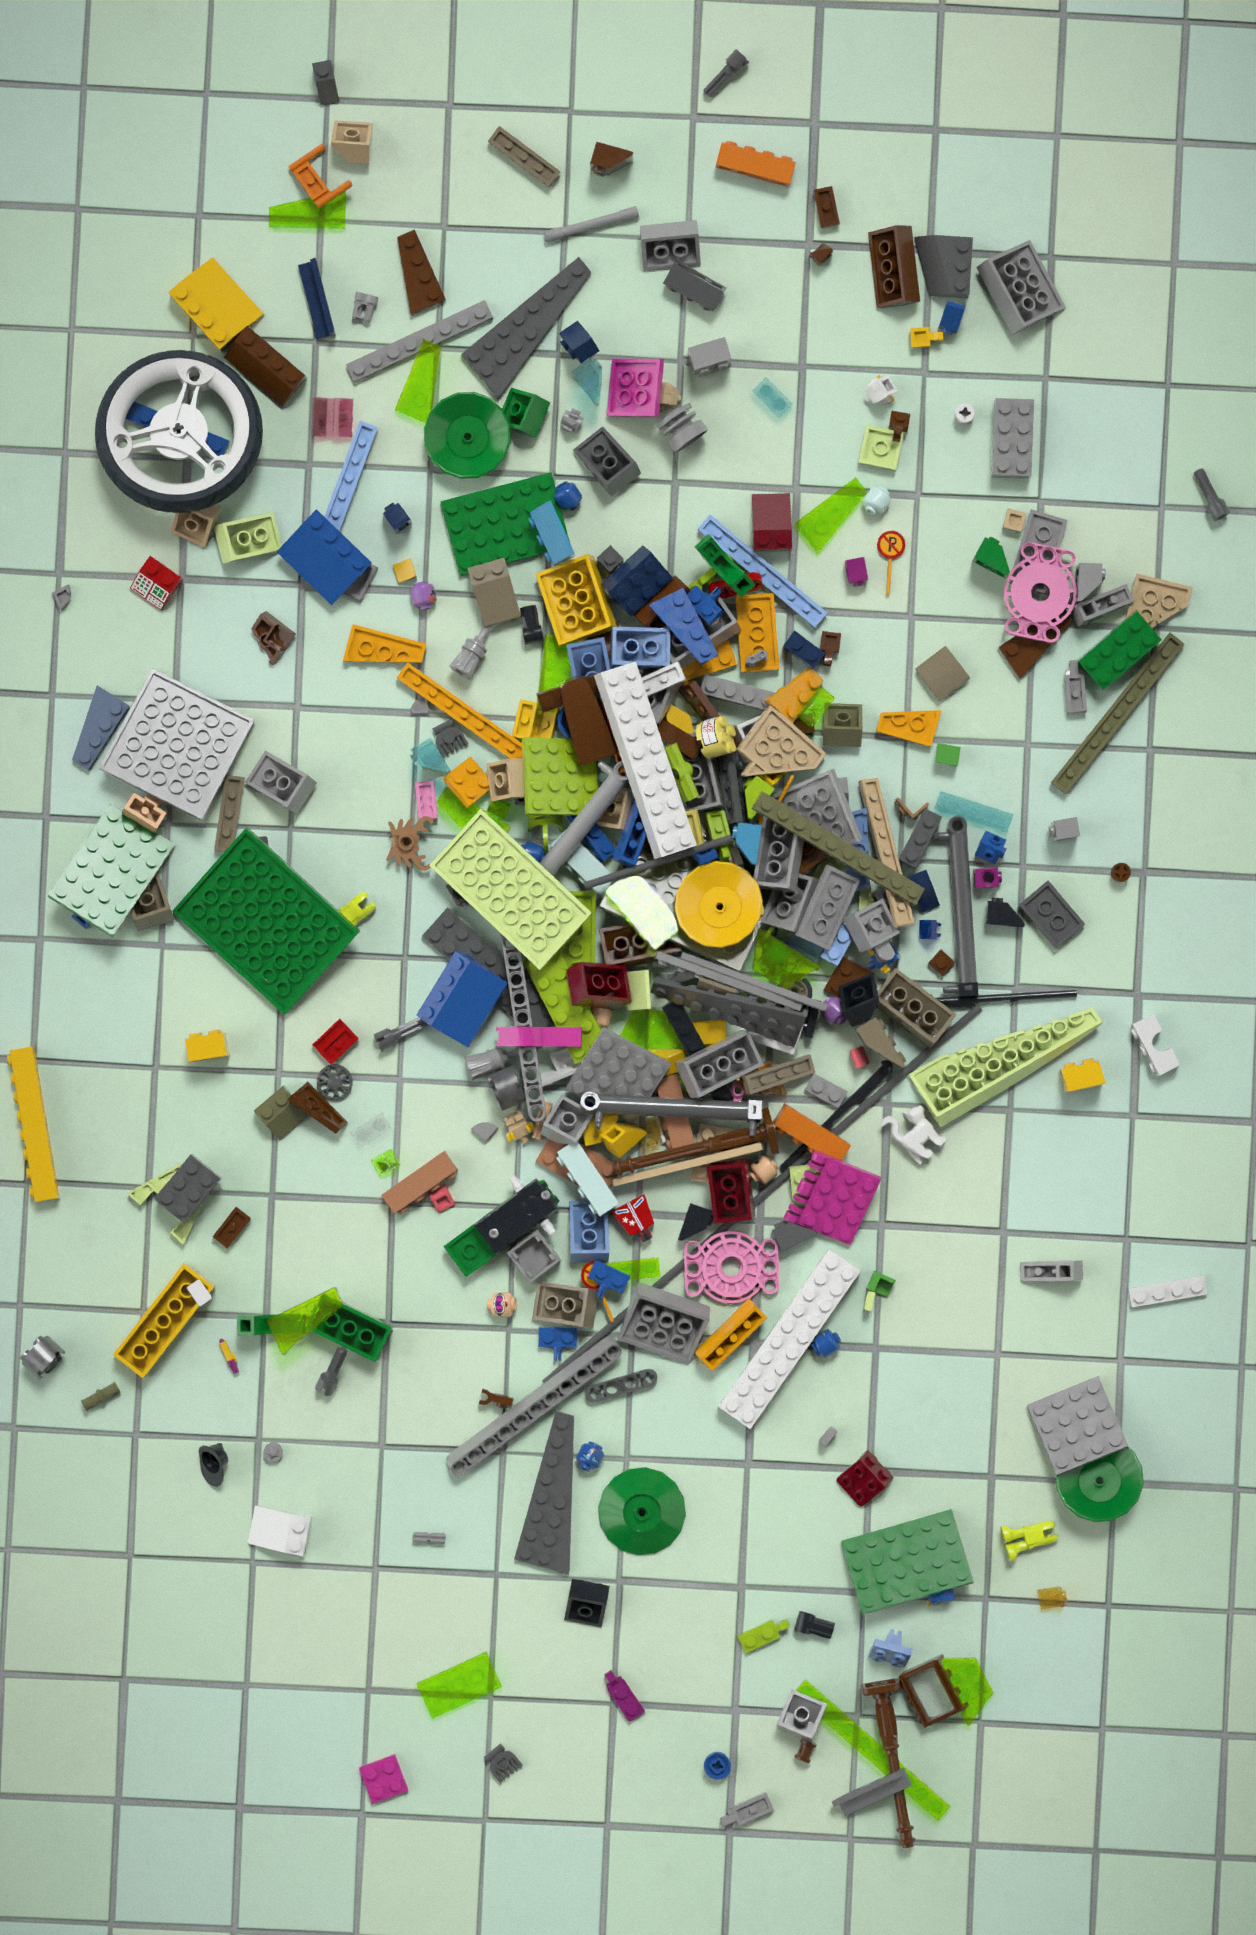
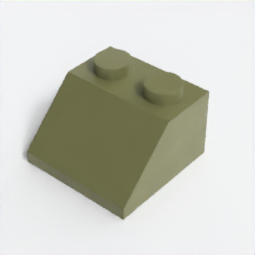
(842, 725)
(280, 1113)

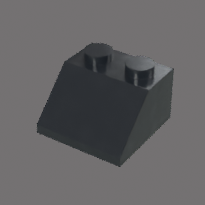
(859, 999)
(586, 1602)

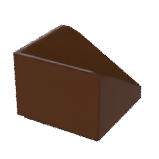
(821, 254)

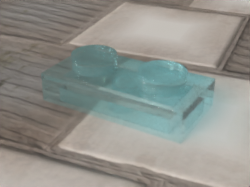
(772, 397)

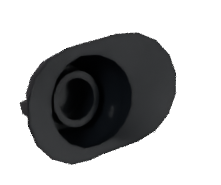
(212, 1462)

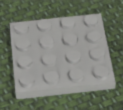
(824, 804)
(618, 1068)
(1077, 1426)

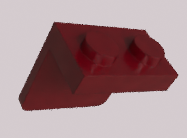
(864, 1478)

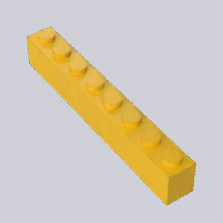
(34, 1124)

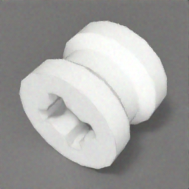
(966, 415)

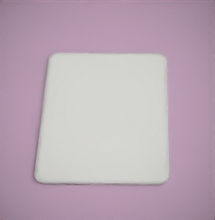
(199, 1292)

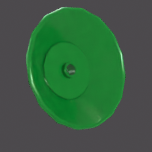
(462, 415)
(639, 1490)
(1104, 1501)

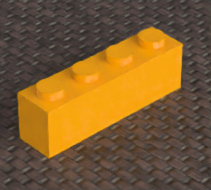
(730, 1334)

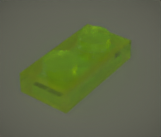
(815, 706)

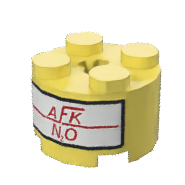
(716, 737)

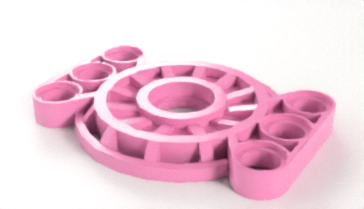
(1034, 612)
(750, 1272)

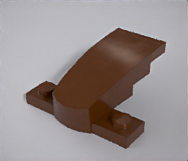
(583, 716)

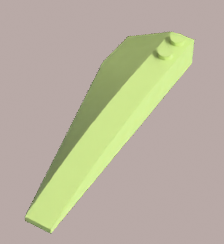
(974, 1075)

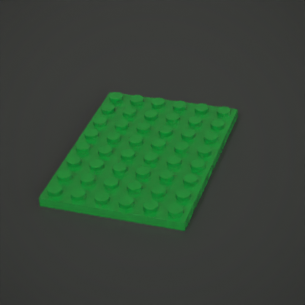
(266, 921)

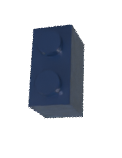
(578, 342)
(803, 650)

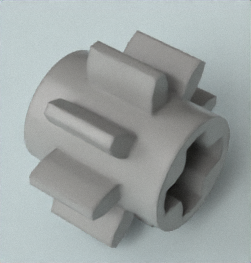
(571, 420)

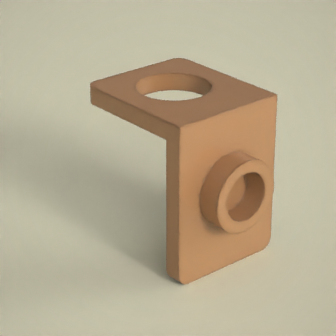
(904, 810)

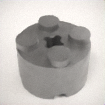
(506, 1088)
(42, 1356)

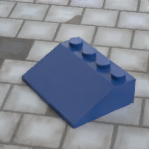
(324, 557)
(462, 998)

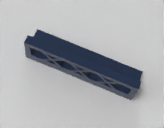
(316, 299)

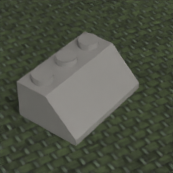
(670, 242)

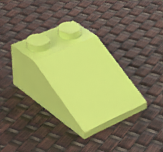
(247, 537)
(639, 990)

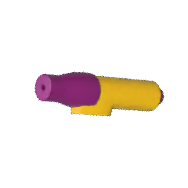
(230, 1357)

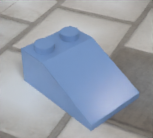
(644, 645)
(588, 657)
(587, 1234)

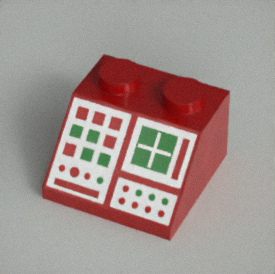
(156, 583)

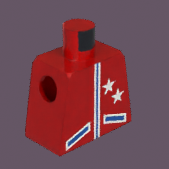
(636, 1217)

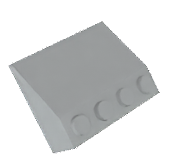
(1020, 287)
(664, 1323)

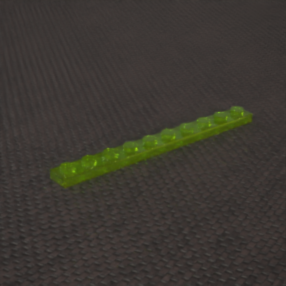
(874, 1751)

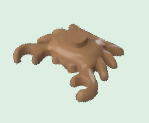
(406, 842)

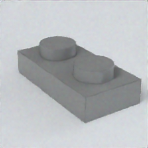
(826, 1090)

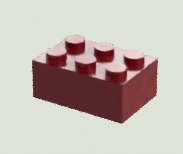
(598, 985)
(731, 1191)

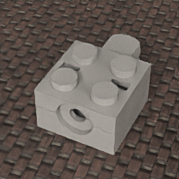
(872, 929)

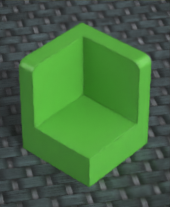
(947, 754)
(880, 1283)

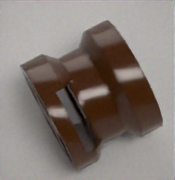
(1123, 873)

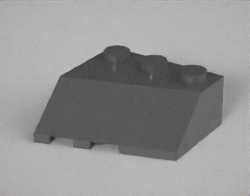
(946, 264)

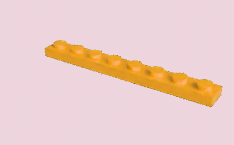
(461, 712)

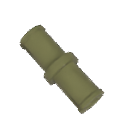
(100, 1396)

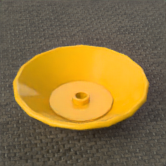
(705, 890)

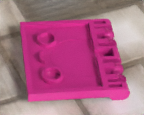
(835, 1200)

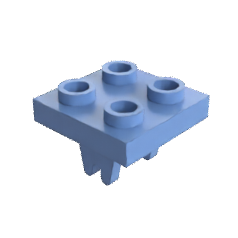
(890, 1650)

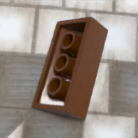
(894, 266)
(265, 366)
(626, 947)

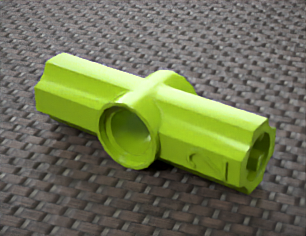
(682, 773)

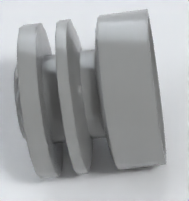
(682, 427)

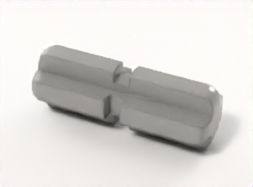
(424, 1537)

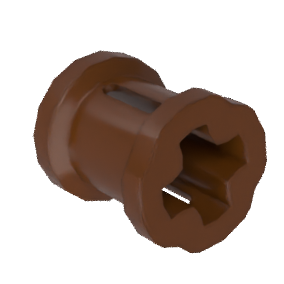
(805, 1751)

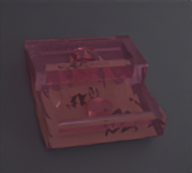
(332, 417)

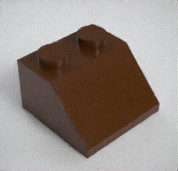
(609, 159)

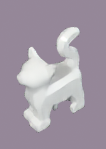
(917, 1136)

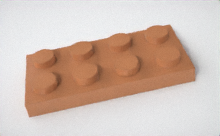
(548, 1159)

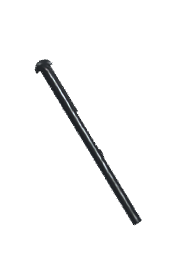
(969, 1001)
(859, 1095)

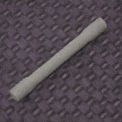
(561, 232)

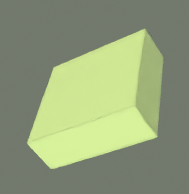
(868, 1304)

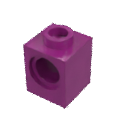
(856, 571)
(978, 877)

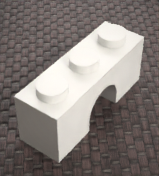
(1145, 1031)

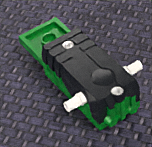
(504, 1225)

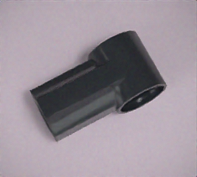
(531, 629)
(810, 1624)

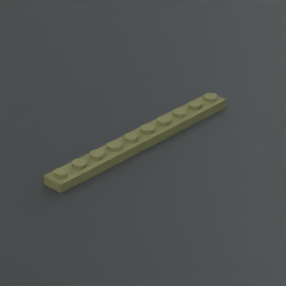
(1117, 713)
(838, 848)

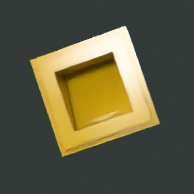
(404, 570)

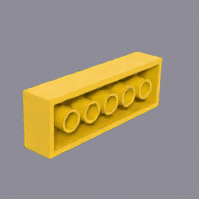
(161, 1322)

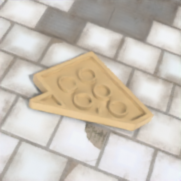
(778, 746)

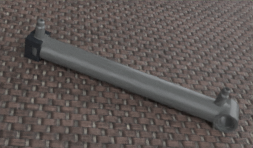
(962, 909)
(673, 1107)

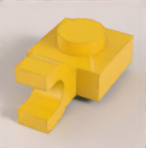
(921, 337)

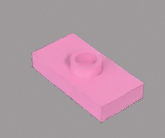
(426, 799)

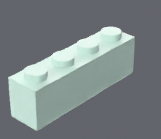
(587, 867)
(588, 1178)

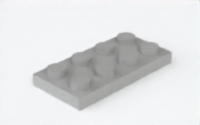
(1043, 530)
(827, 907)

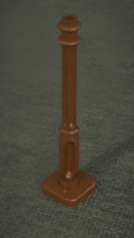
(726, 1141)
(888, 1732)

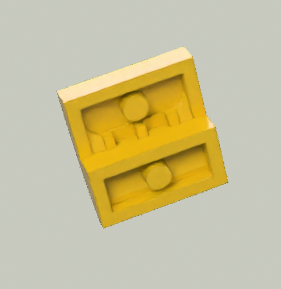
(534, 722)

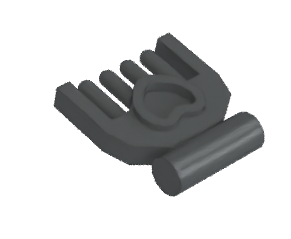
(448, 735)
(500, 1760)

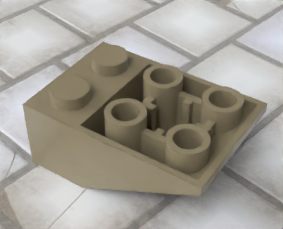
(875, 1038)

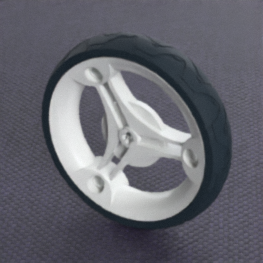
(163, 431)

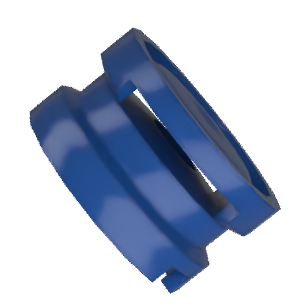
(717, 1765)

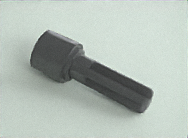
(734, 63)
(1216, 506)
(387, 1037)
(328, 1379)

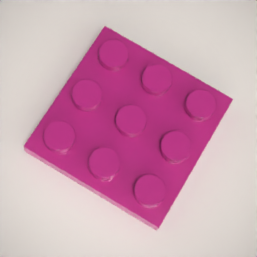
(635, 388)

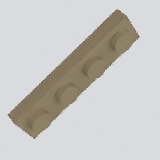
(524, 156)
(229, 812)
(778, 1074)

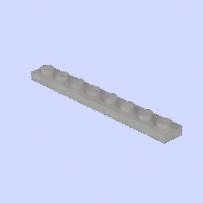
(410, 344)
(753, 992)

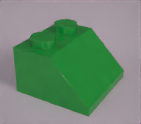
(525, 411)
(992, 557)

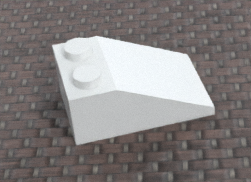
(279, 1530)

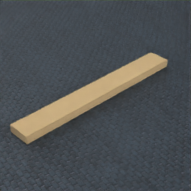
(884, 846)
(688, 1164)

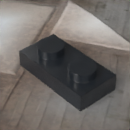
(808, 1027)

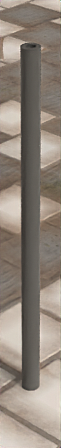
(657, 862)

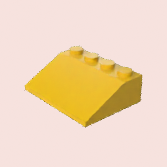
(215, 303)
(576, 600)

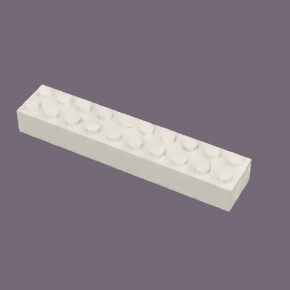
(645, 760)
(789, 1338)

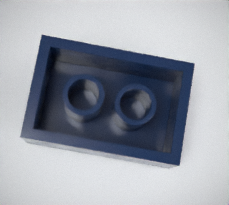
(636, 580)

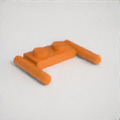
(312, 182)

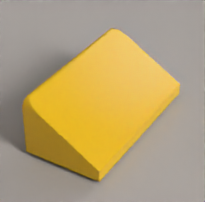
(711, 1031)

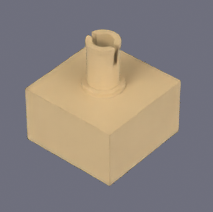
(506, 780)

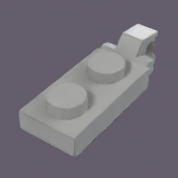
(1075, 689)
(748, 1810)

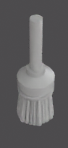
(471, 653)
(490, 1061)

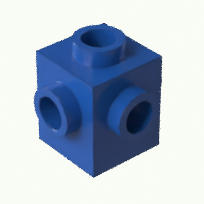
(991, 847)

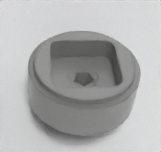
(273, 1452)

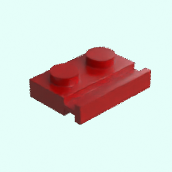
(335, 1041)

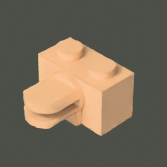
(145, 811)

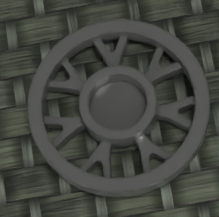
(334, 1082)

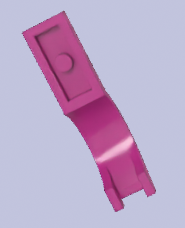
(540, 1036)

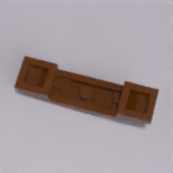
(671, 734)

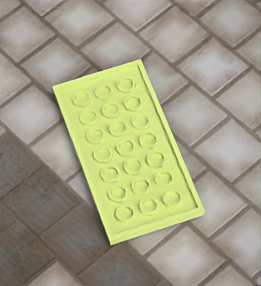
(511, 889)

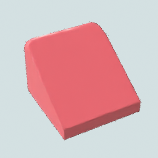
(859, 1057)
(441, 1198)

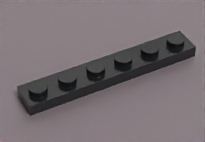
(691, 1041)

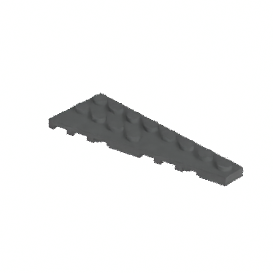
(509, 344)
(761, 1018)
(547, 1525)

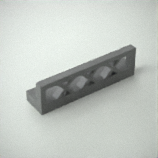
(732, 788)
(873, 1791)

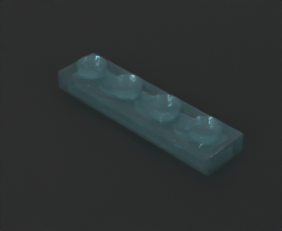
(973, 811)

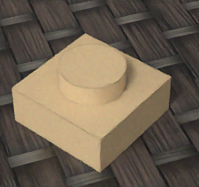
(1014, 520)

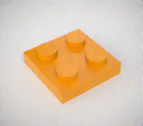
(467, 782)

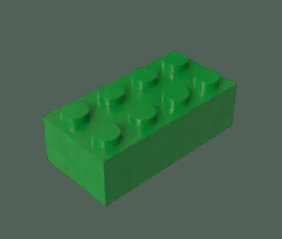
(1119, 649)
(356, 1331)

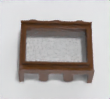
(931, 1691)

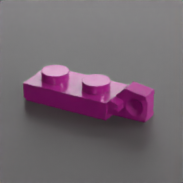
(624, 1696)

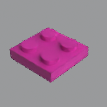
(383, 1778)

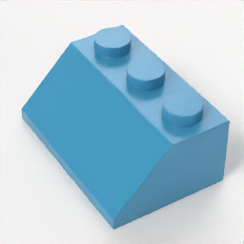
(551, 534)
(747, 840)

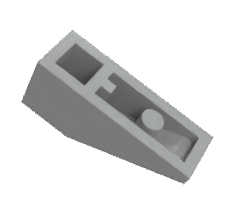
(1101, 605)
(1052, 1270)

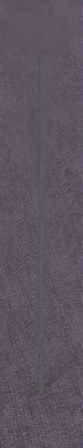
(782, 1177)

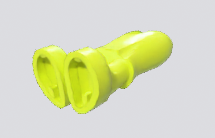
(354, 912)
(1032, 1535)

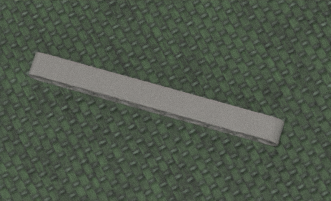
(518, 1009)
(529, 1414)

